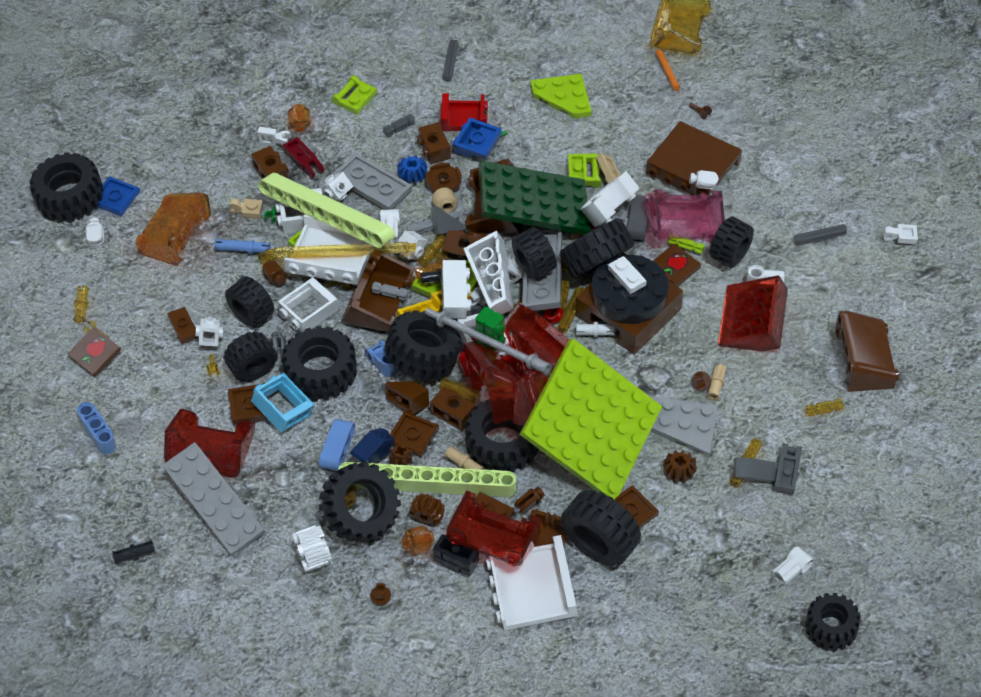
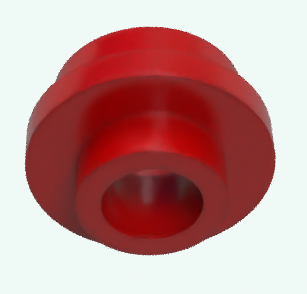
(549, 315)

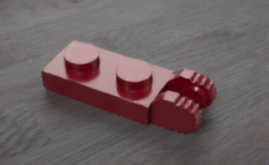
(303, 156)

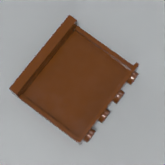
(690, 151)

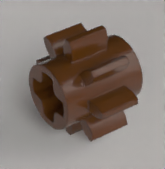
(400, 455)

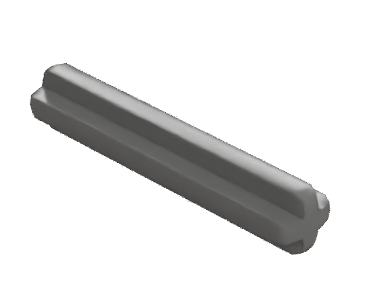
(450, 60)
(820, 234)

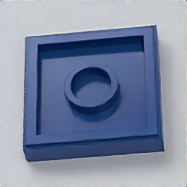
(117, 196)

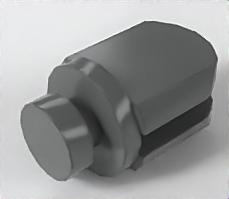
(278, 340)

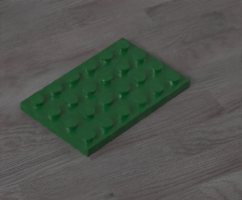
(533, 197)

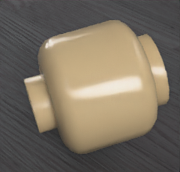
(445, 199)

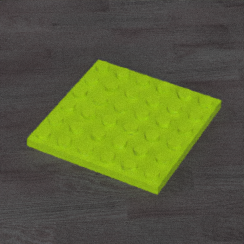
(591, 420)

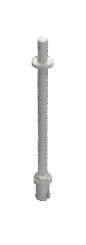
(532, 361)

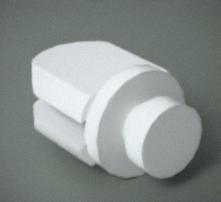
(704, 179)
(94, 232)

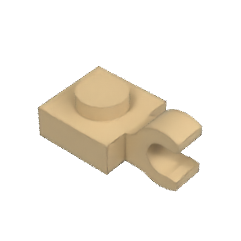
(249, 209)

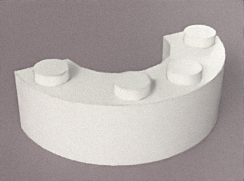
(602, 204)

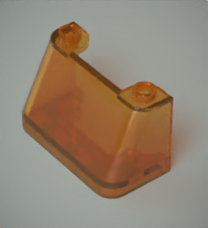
(171, 225)

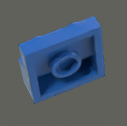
(476, 139)

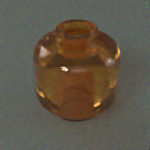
(299, 117)
(418, 540)

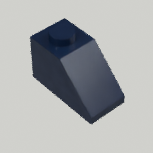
(373, 446)

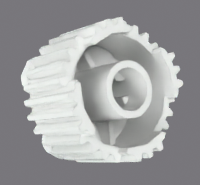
(312, 548)

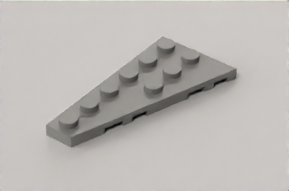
(686, 422)

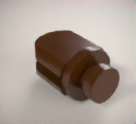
(274, 273)
(529, 500)

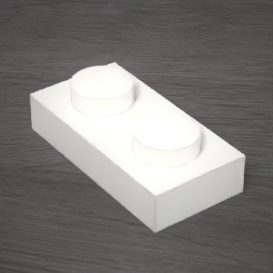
(627, 275)

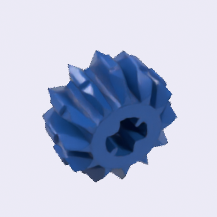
(412, 169)

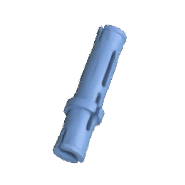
(241, 246)

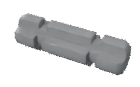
(390, 290)

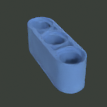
(96, 428)
(336, 444)

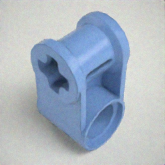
(377, 356)

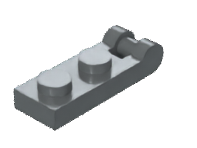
(788, 469)

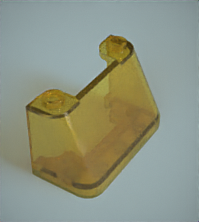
(679, 25)

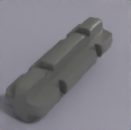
(399, 124)

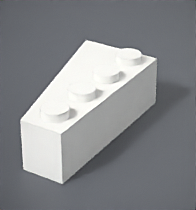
(491, 271)

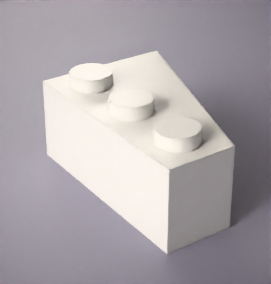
(455, 288)

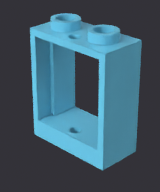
(281, 421)

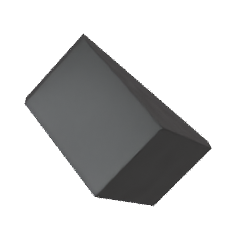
(443, 221)

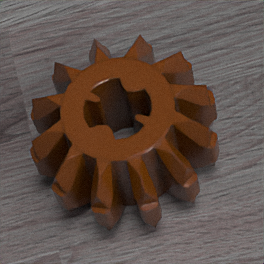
(679, 466)
(427, 509)

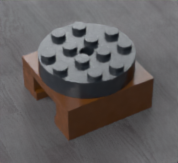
(636, 314)

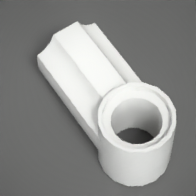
(391, 218)
(757, 272)
(796, 562)

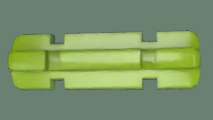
(687, 244)

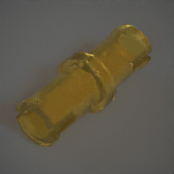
(431, 250)
(81, 304)
(460, 389)

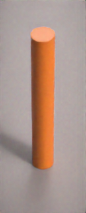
(667, 69)

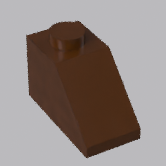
(407, 395)

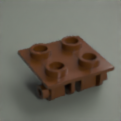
(550, 527)

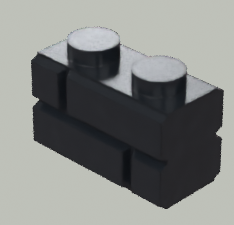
(455, 556)

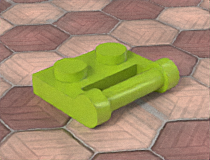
(359, 97)
(578, 168)

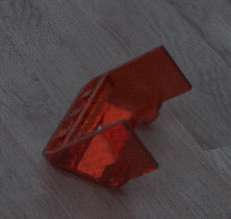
(537, 332)
(490, 370)

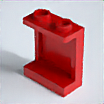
(457, 112)

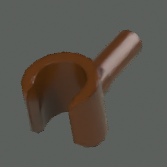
(704, 111)

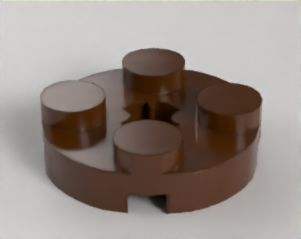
(439, 170)

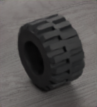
(731, 242)
(534, 253)
(249, 301)
(250, 356)
(838, 608)

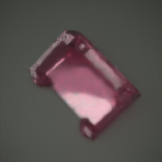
(684, 214)

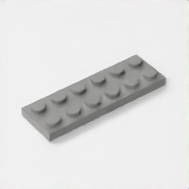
(546, 290)
(213, 499)

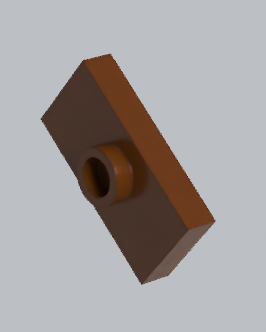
(182, 325)

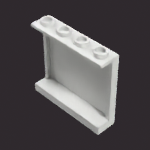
(336, 268)
(535, 590)

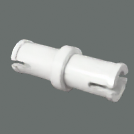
(595, 329)

